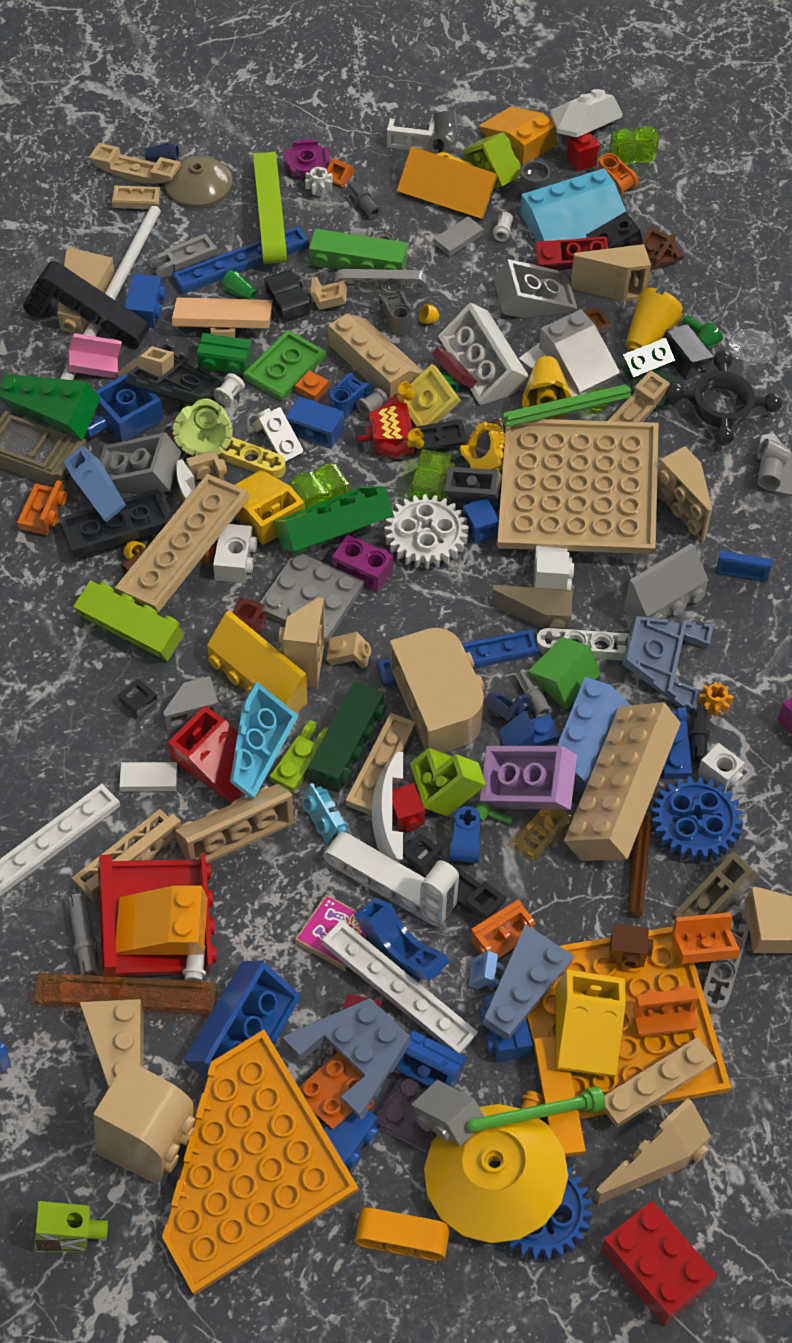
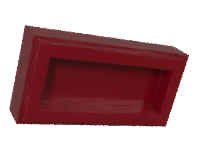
(454, 367)

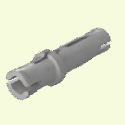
(84, 946)

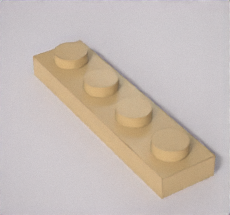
(391, 740)
(657, 1081)

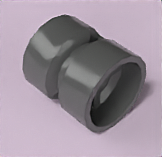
(533, 176)

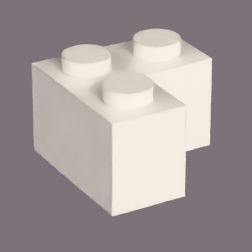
(553, 568)

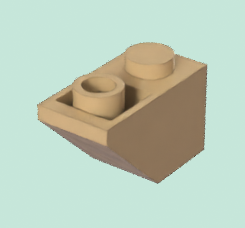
(152, 360)

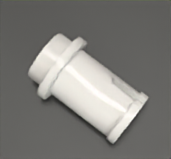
(502, 230)
(194, 967)

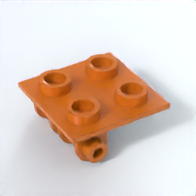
(327, 1086)

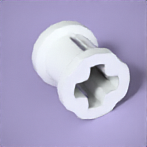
(228, 390)

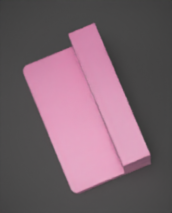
(93, 355)

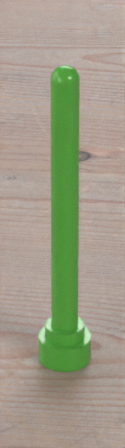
(590, 1100)

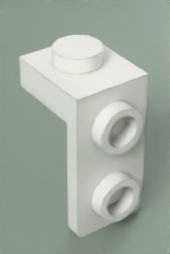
(278, 432)

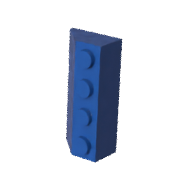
(250, 1003)

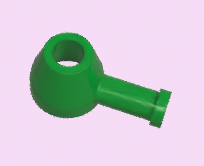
(707, 333)

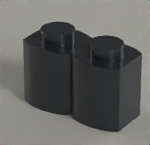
(287, 295)

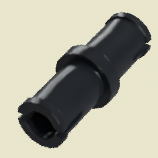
(698, 734)

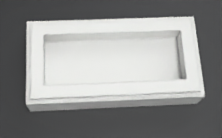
(148, 776)

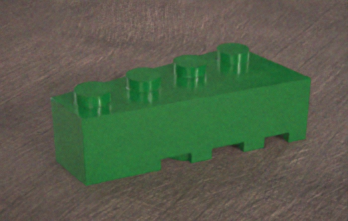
(52, 401)

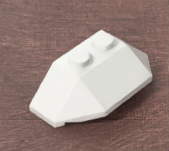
(585, 113)

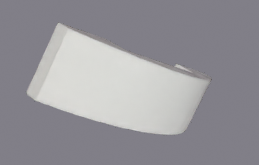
(387, 841)

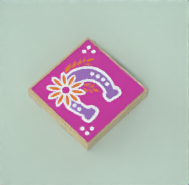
(321, 922)

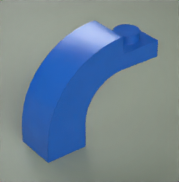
(393, 939)

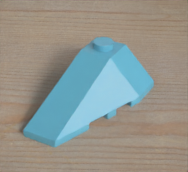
(261, 734)

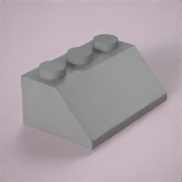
(667, 586)

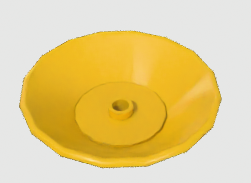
(502, 1200)

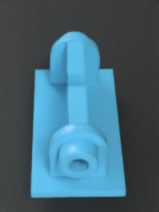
(318, 804)

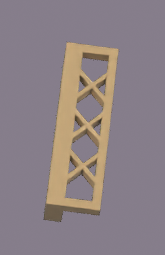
(146, 848)

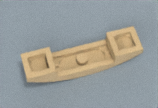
(131, 168)
(643, 401)

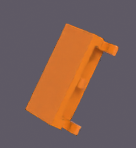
(501, 930)

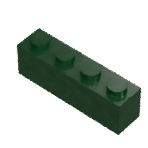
(346, 737)

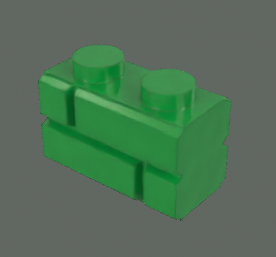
(224, 354)

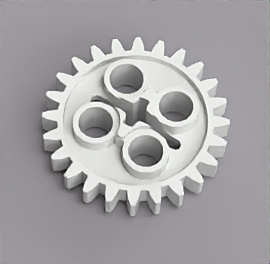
(426, 531)

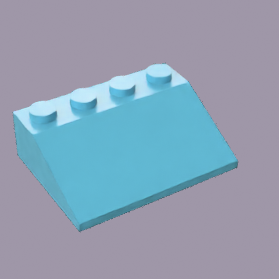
(571, 207)

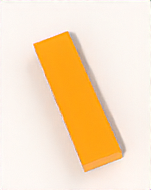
(557, 1086)

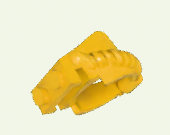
(494, 456)

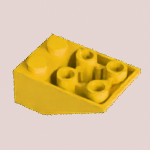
(268, 501)
(589, 1022)

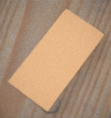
(222, 313)

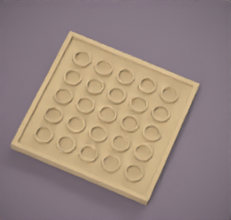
(580, 486)

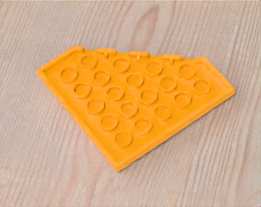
(250, 1167)

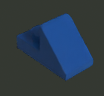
(529, 732)

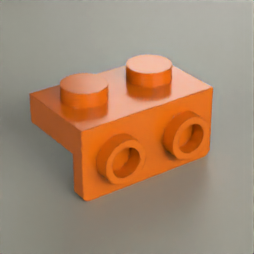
(42, 508)
(704, 938)
(666, 1011)

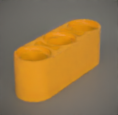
(402, 1234)

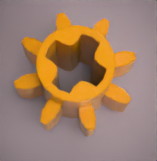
(716, 699)

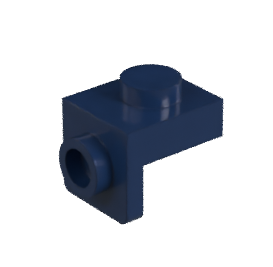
(505, 708)

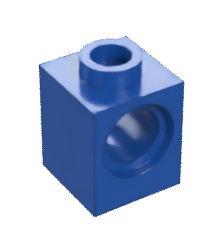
(481, 520)

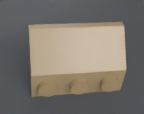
(304, 639)

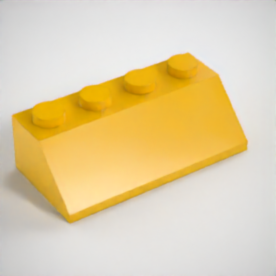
(251, 659)

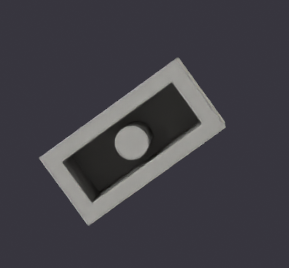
(446, 1112)

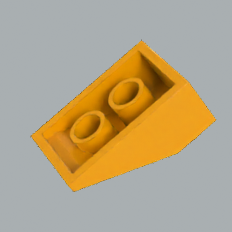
(528, 131)
(162, 922)

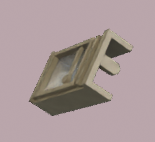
(35, 450)

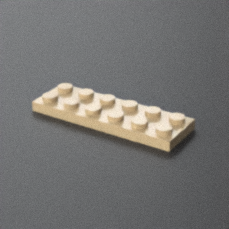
(183, 542)

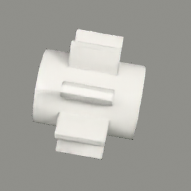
(319, 181)

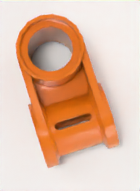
(618, 172)

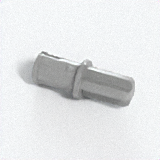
(530, 687)

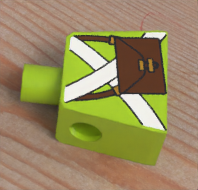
(66, 1227)

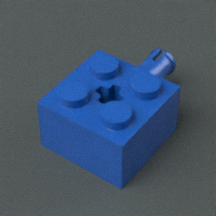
(125, 410)

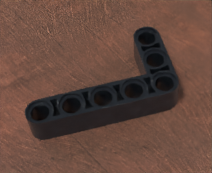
(86, 301)

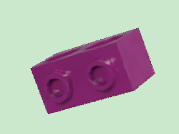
(367, 563)

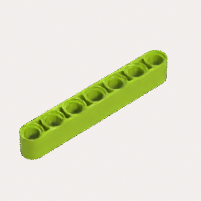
(270, 208)

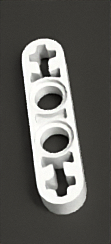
(588, 638)

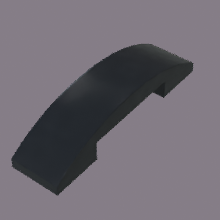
(474, 897)

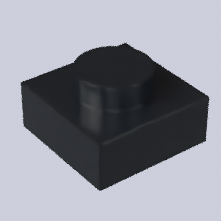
(137, 697)

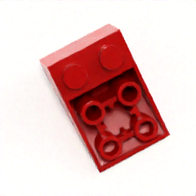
(207, 752)

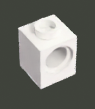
(719, 759)

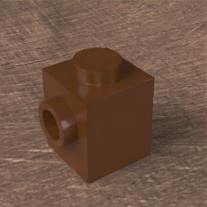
(630, 945)

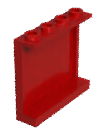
(134, 877)

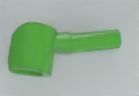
(486, 810)

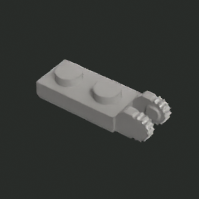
(183, 255)

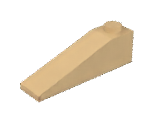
(674, 1146)

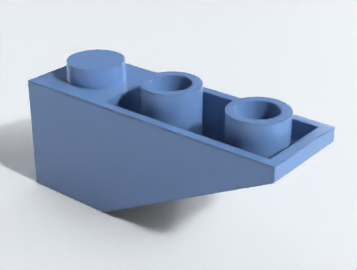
(95, 482)

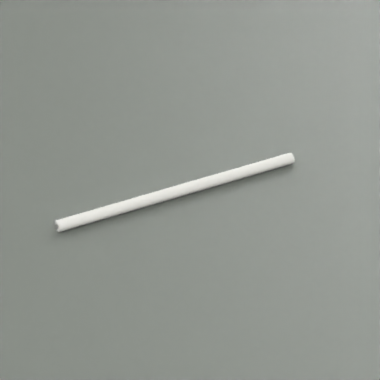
(123, 269)

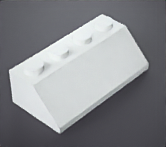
(484, 353)

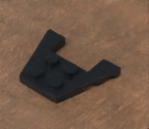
(179, 382)

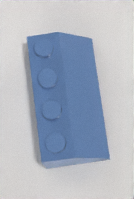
(589, 726)

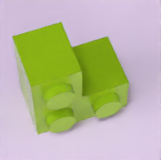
(496, 156)
(446, 780)

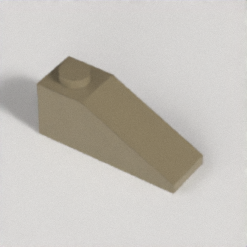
(535, 605)
(720, 888)

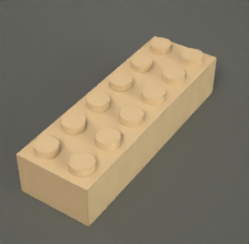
(622, 782)

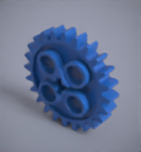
(696, 819)
(564, 1233)

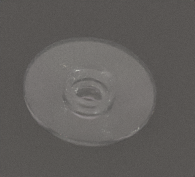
(753, 345)

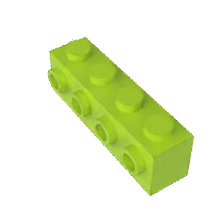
(129, 620)

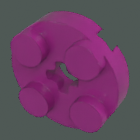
(295, 156)

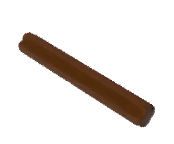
(639, 869)

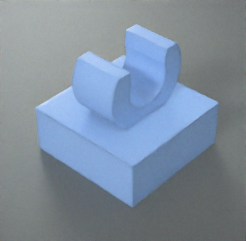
(484, 969)

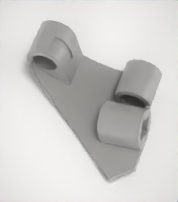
(775, 465)

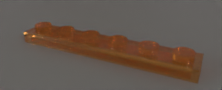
(155, 994)

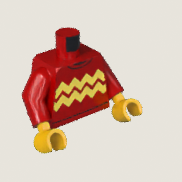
(391, 427)

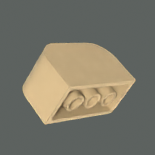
(438, 687)
(143, 1122)

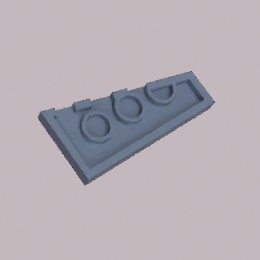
(526, 980)

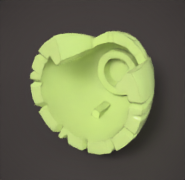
(203, 428)

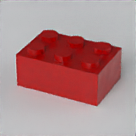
(658, 1263)

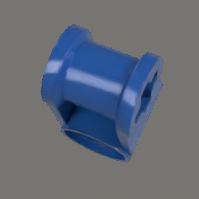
(347, 393)
(465, 838)

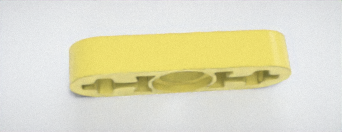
(243, 449)

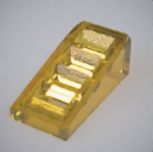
(564, 821)

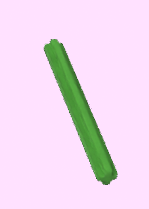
(566, 405)

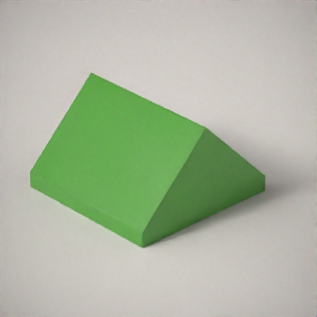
(564, 669)

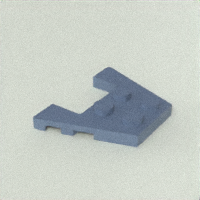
(655, 652)
(362, 1037)

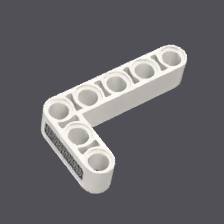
(426, 897)

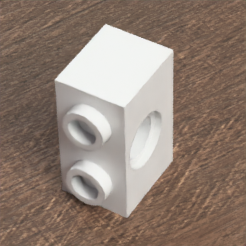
(232, 566)

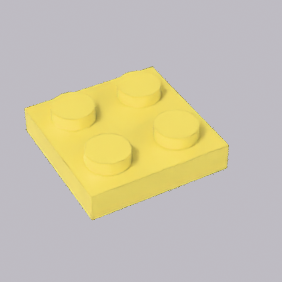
(432, 398)

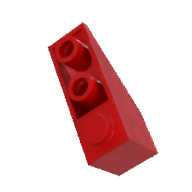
(560, 253)

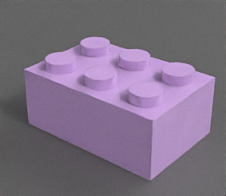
(529, 777)

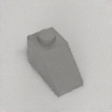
(189, 700)

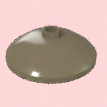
(199, 182)

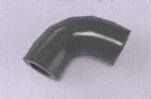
(446, 132)

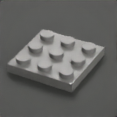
(304, 581)

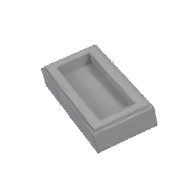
(458, 236)

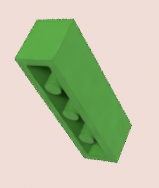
(353, 251)

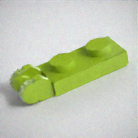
(295, 763)

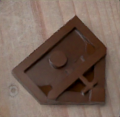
(661, 248)

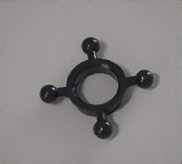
(727, 380)

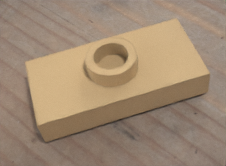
(135, 197)

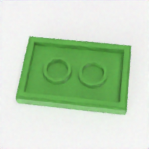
(284, 365)

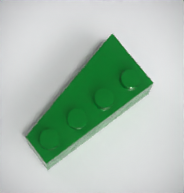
(333, 518)

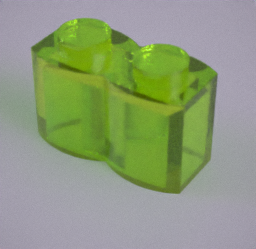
(635, 144)
(431, 475)
(321, 484)

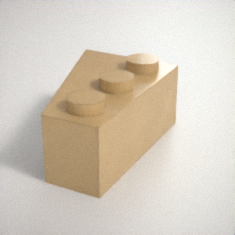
(115, 1033)

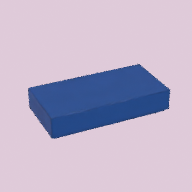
(743, 566)

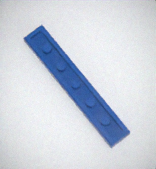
(236, 260)
(484, 652)

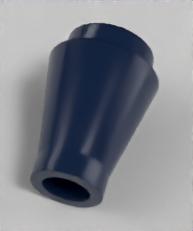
(166, 150)

